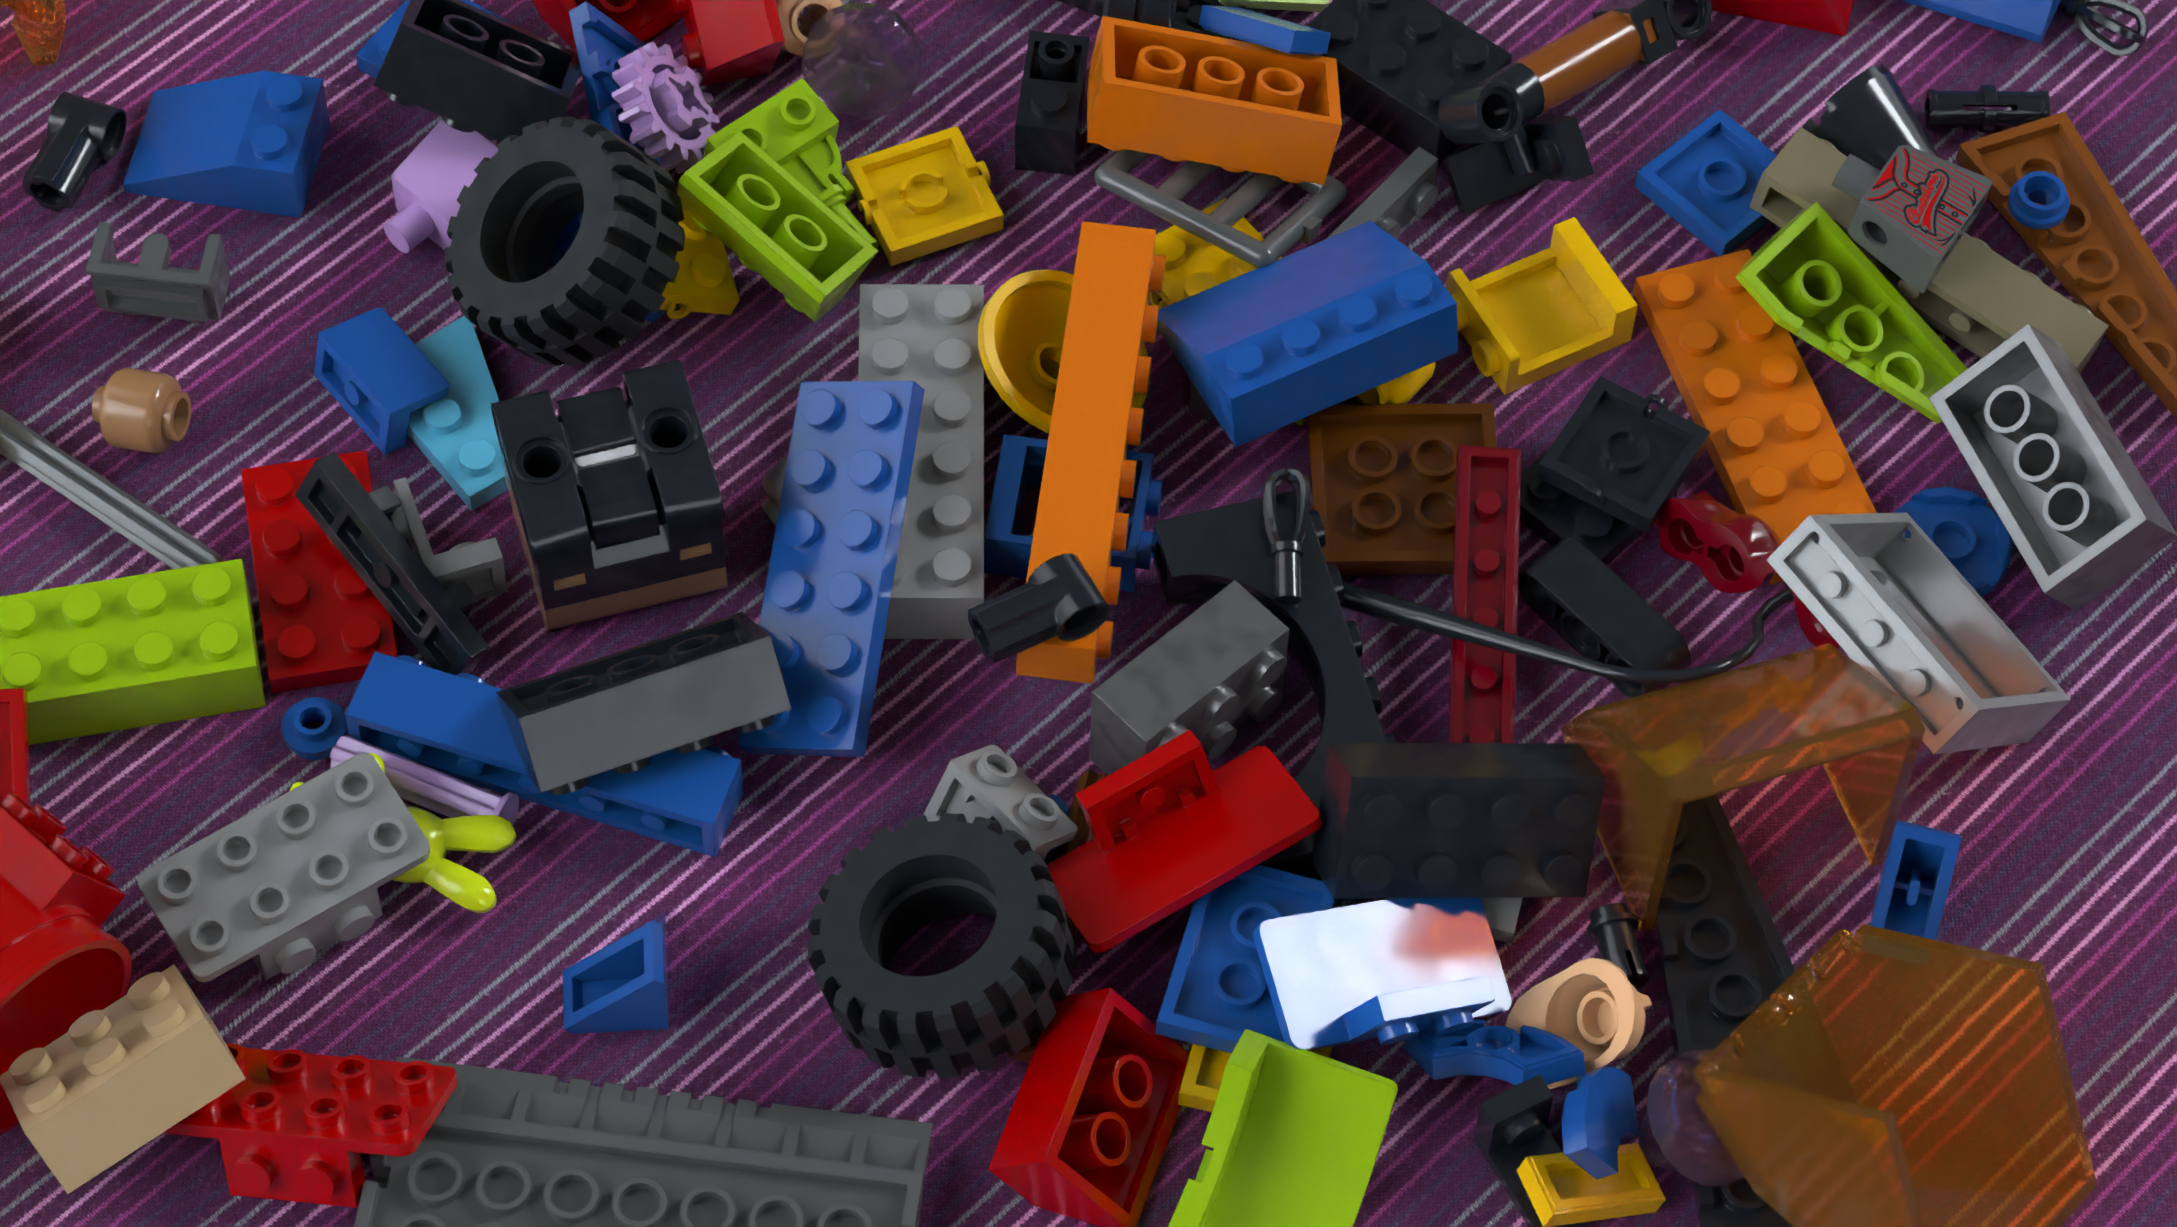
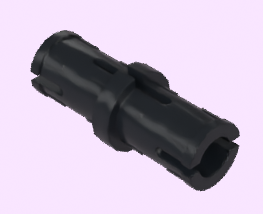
(1946, 109)

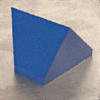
(620, 985)

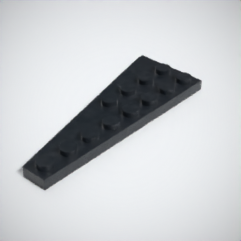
(1716, 967)

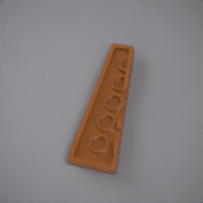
(2094, 249)

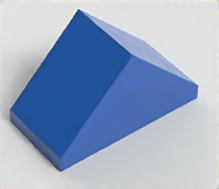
(1915, 879)

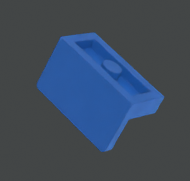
(377, 375)

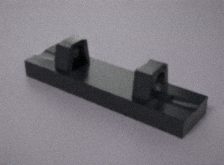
(390, 568)

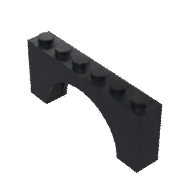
(1214, 547)

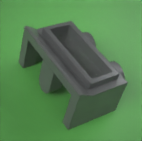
(154, 287)

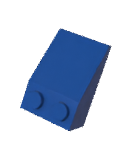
(233, 142)

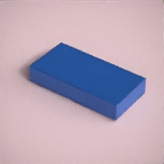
(1264, 30)

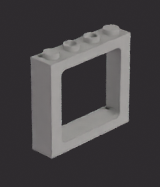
(1919, 629)

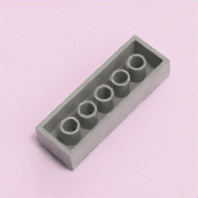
(933, 339)

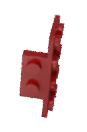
(1174, 833)
(308, 1117)

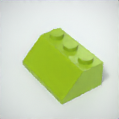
(775, 225)

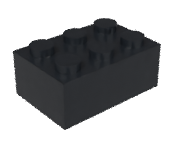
(1399, 64)
(476, 69)

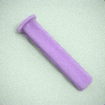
(430, 787)

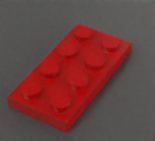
(312, 603)

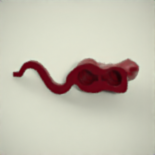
(1728, 550)

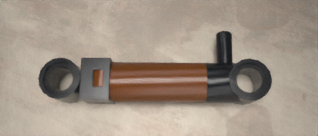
(1616, 38)

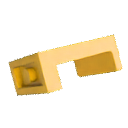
(1543, 310)

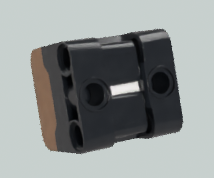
(613, 496)

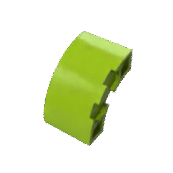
(1287, 1140)

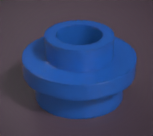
(2043, 189)
(313, 743)

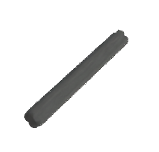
(101, 497)

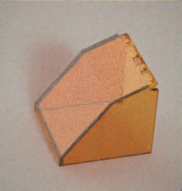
(1741, 732)
(1903, 1090)

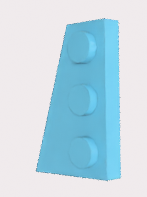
(459, 428)

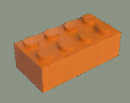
(1212, 101)

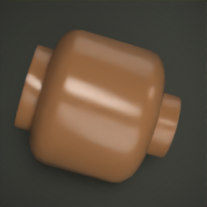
(142, 410)

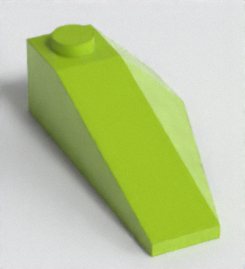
(1841, 304)

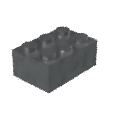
(1200, 677)

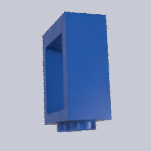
(1022, 466)

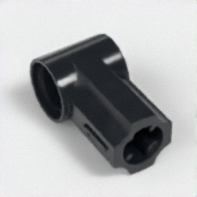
(78, 137)
(1054, 602)

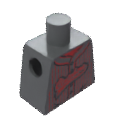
(1912, 210)

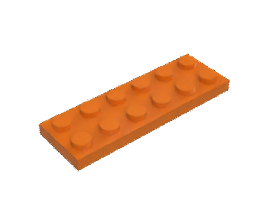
(1752, 395)

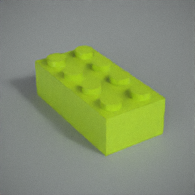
(132, 651)

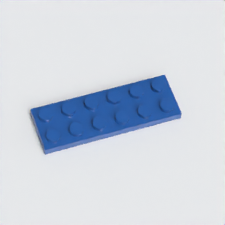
(836, 560)

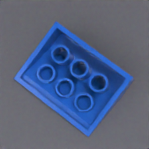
(1311, 330)

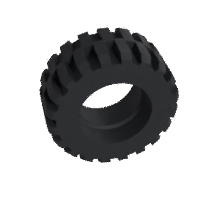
(607, 275)
(969, 1010)

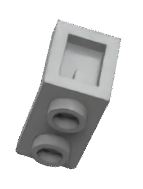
(470, 562)

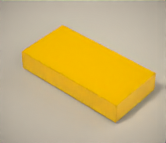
(1569, 1195)

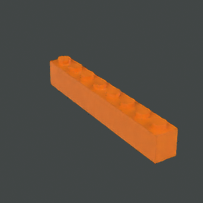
(1093, 427)

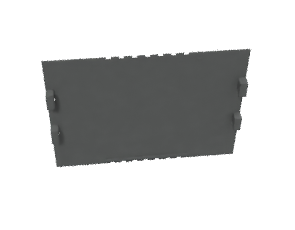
(606, 1156)

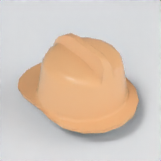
(1590, 1008)

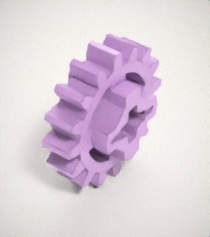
(664, 106)

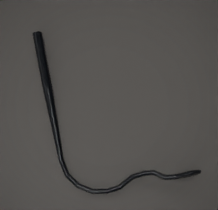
(1455, 627)

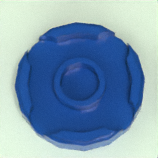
(1964, 532)

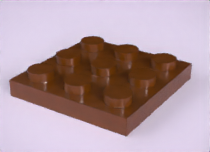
(1389, 482)

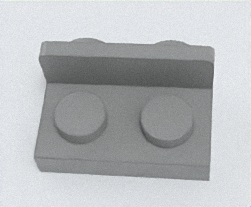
(995, 788)

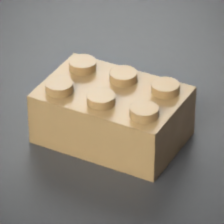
(119, 1078)

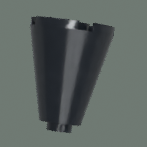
(1870, 119)

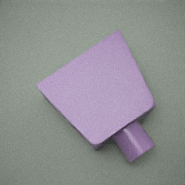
(430, 183)

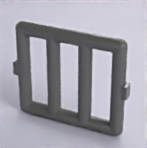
(1217, 226)

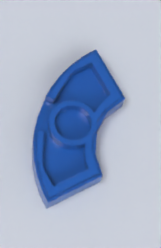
(1496, 1053)
(1598, 1120)

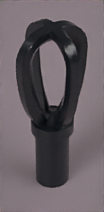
(2079, 9)
(1286, 552)

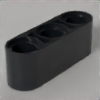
(1600, 614)

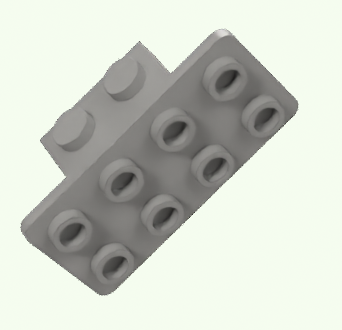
(287, 874)

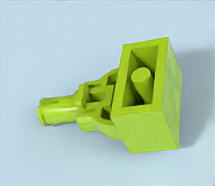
(801, 138)

